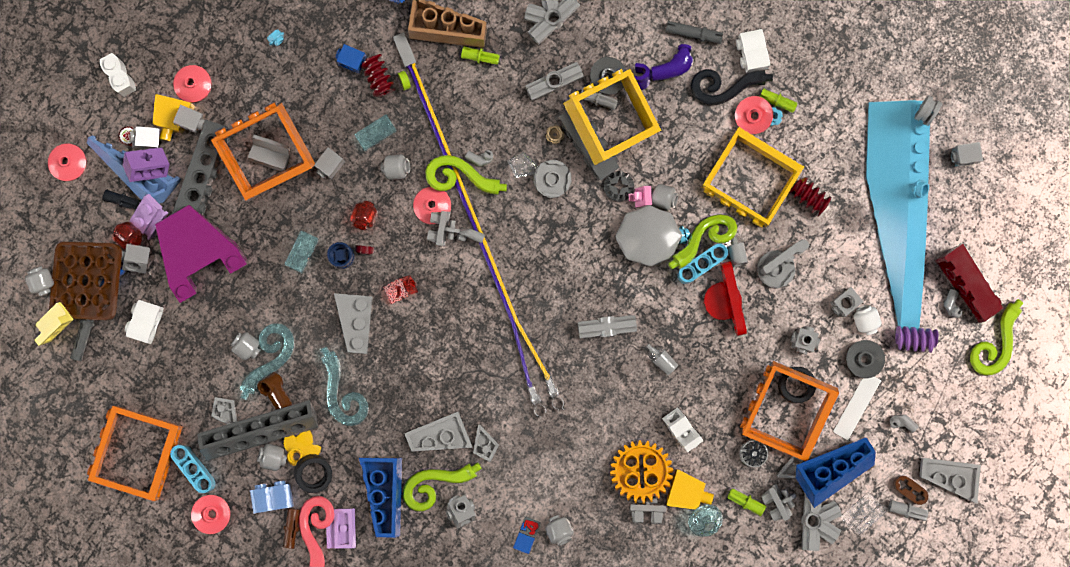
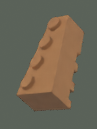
(445, 25)

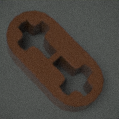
(908, 493)

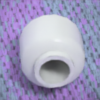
(867, 319)

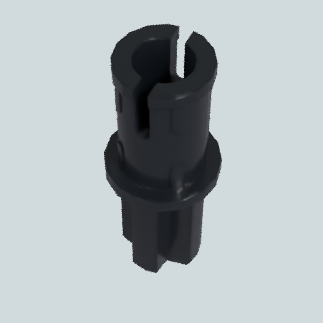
(121, 200)

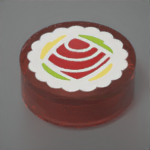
(124, 135)

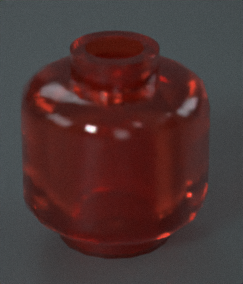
(364, 215)
(127, 233)

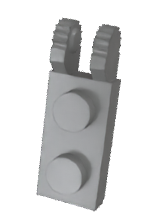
(786, 257)

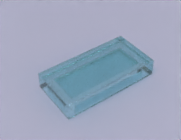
(375, 132)
(301, 251)

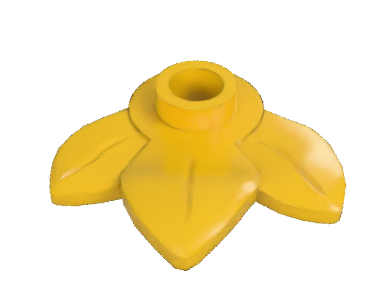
(301, 444)

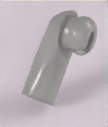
(479, 160)
(470, 233)
(950, 305)
(903, 420)

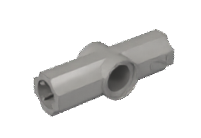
(565, 75)
(607, 326)

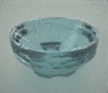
(702, 517)

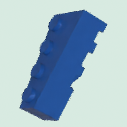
(834, 470)
(383, 488)

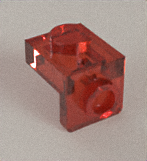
(400, 289)

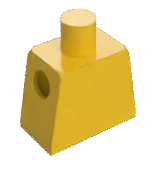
(164, 114)
(687, 492)

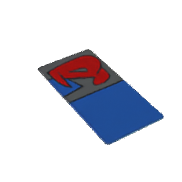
(527, 535)

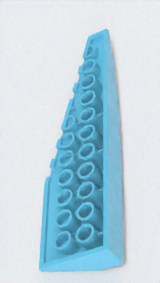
(893, 164)

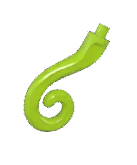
(485, 184)
(686, 255)
(1007, 321)
(461, 475)

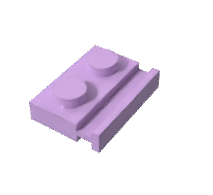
(147, 215)
(342, 530)

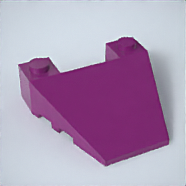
(190, 244)

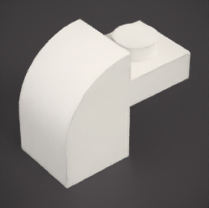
(682, 430)

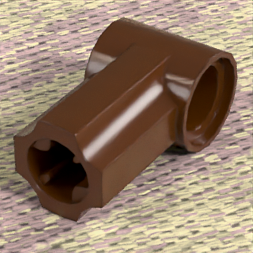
(272, 387)

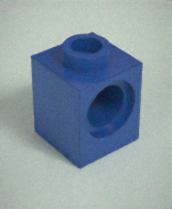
(350, 58)

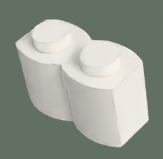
(753, 51)
(117, 75)
(144, 321)

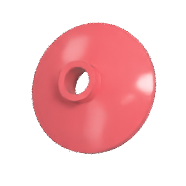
(200, 87)
(752, 105)
(75, 165)
(422, 199)
(202, 519)

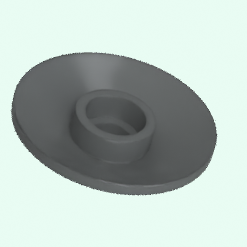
(607, 66)
(874, 355)

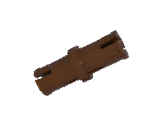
(291, 528)

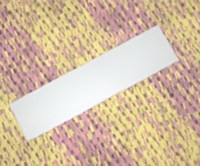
(856, 407)

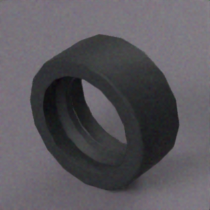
(795, 399)
(322, 484)

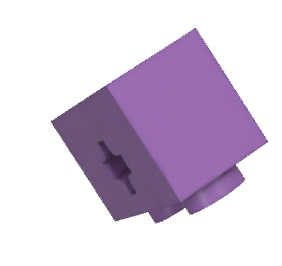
(145, 164)

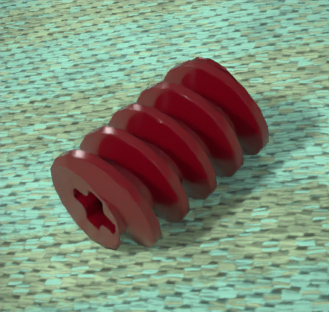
(376, 76)
(810, 195)

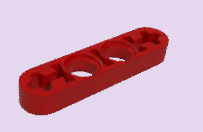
(733, 298)

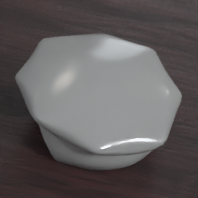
(648, 235)

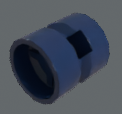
(340, 255)

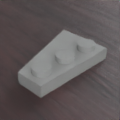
(355, 320)
(441, 434)
(953, 476)

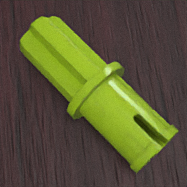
(479, 55)
(778, 100)
(746, 502)

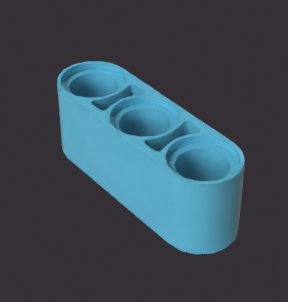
(711, 260)
(184, 464)

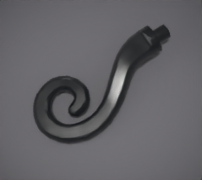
(750, 79)

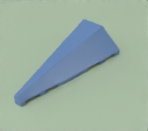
(158, 188)

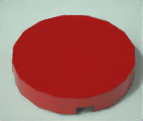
(717, 303)

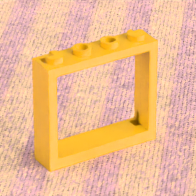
(585, 129)
(767, 151)

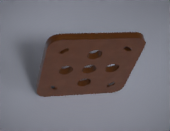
(69, 260)

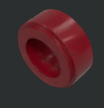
(364, 249)

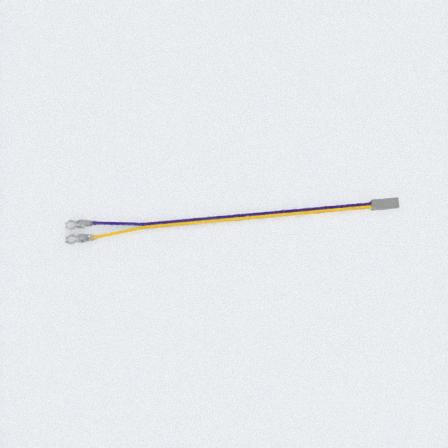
(409, 60)

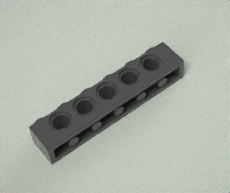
(197, 168)
(257, 430)

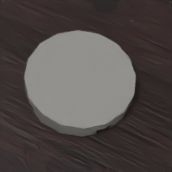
(552, 178)
(781, 277)

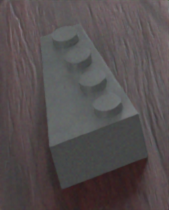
(601, 169)

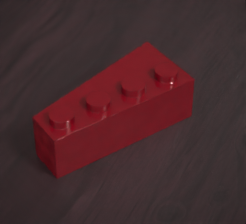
(969, 282)

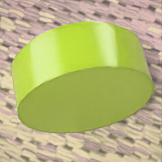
(404, 80)

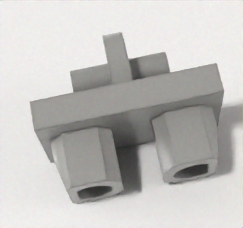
(439, 237)
(782, 510)
(638, 511)

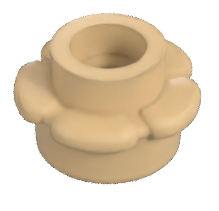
(554, 139)

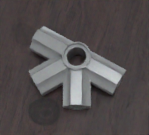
(541, 17)
(822, 527)

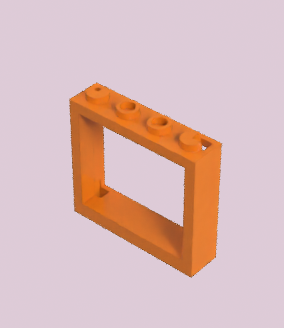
(234, 169)
(805, 451)
(164, 462)

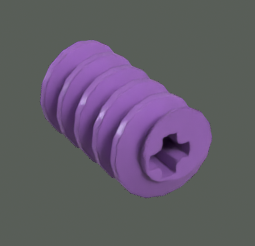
(916, 338)

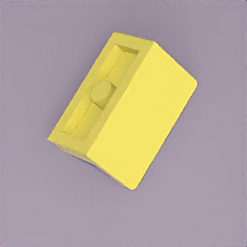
(52, 323)

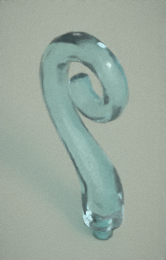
(334, 372)
(251, 380)

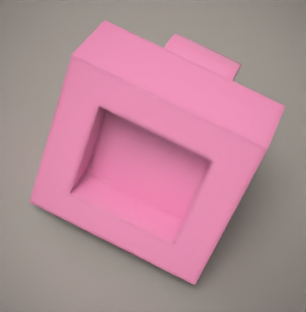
(641, 196)

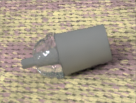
(737, 251)
(661, 358)

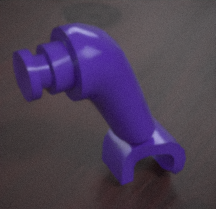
(676, 67)

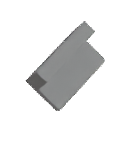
(269, 153)

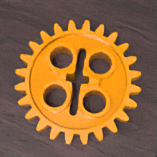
(659, 470)

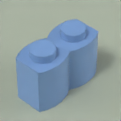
(272, 497)

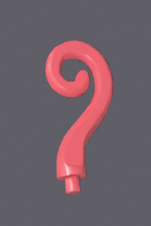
(316, 554)

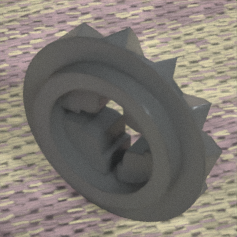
(612, 192)

